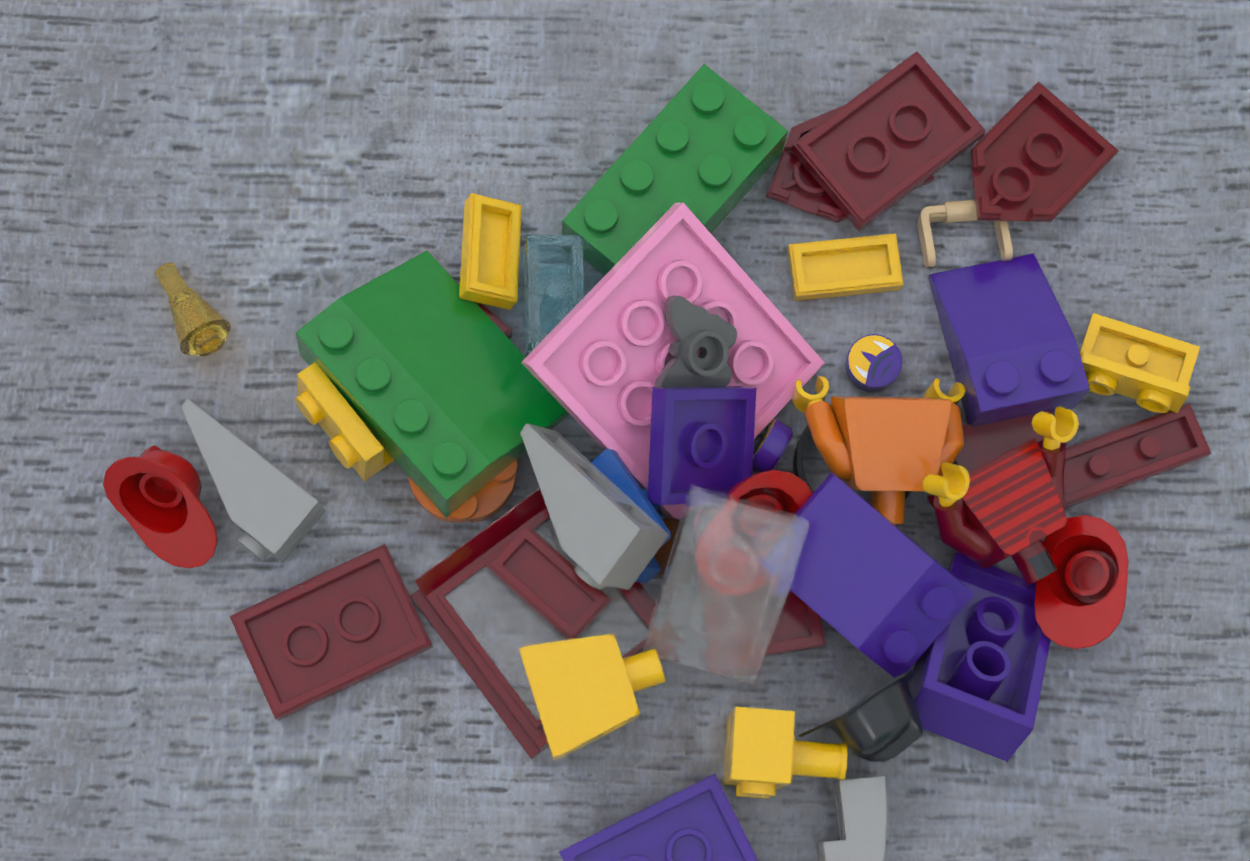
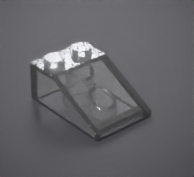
(725, 584)

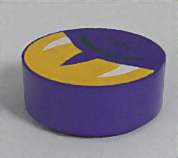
(873, 363)
(771, 446)

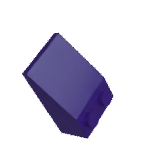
(1007, 340)
(873, 579)
(986, 666)

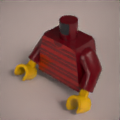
(1008, 501)

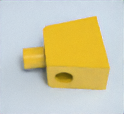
(586, 688)

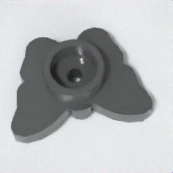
(694, 330)

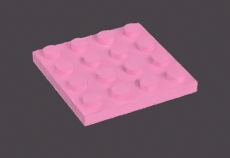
(618, 339)

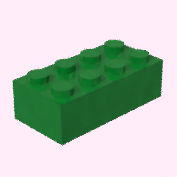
(695, 152)

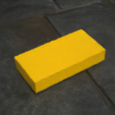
(490, 251)
(845, 267)

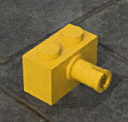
(765, 755)

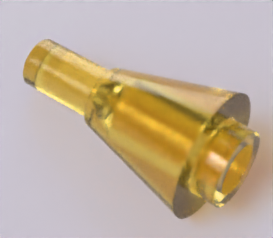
(196, 322)

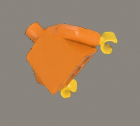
(884, 441)

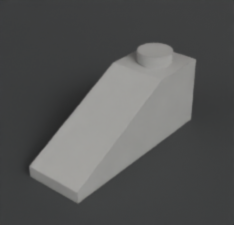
(256, 495)
(590, 514)

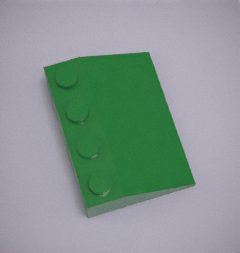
(430, 378)

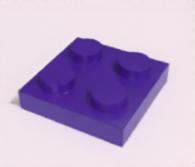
(699, 440)

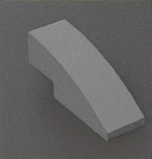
(860, 821)

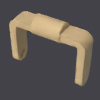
(957, 212)

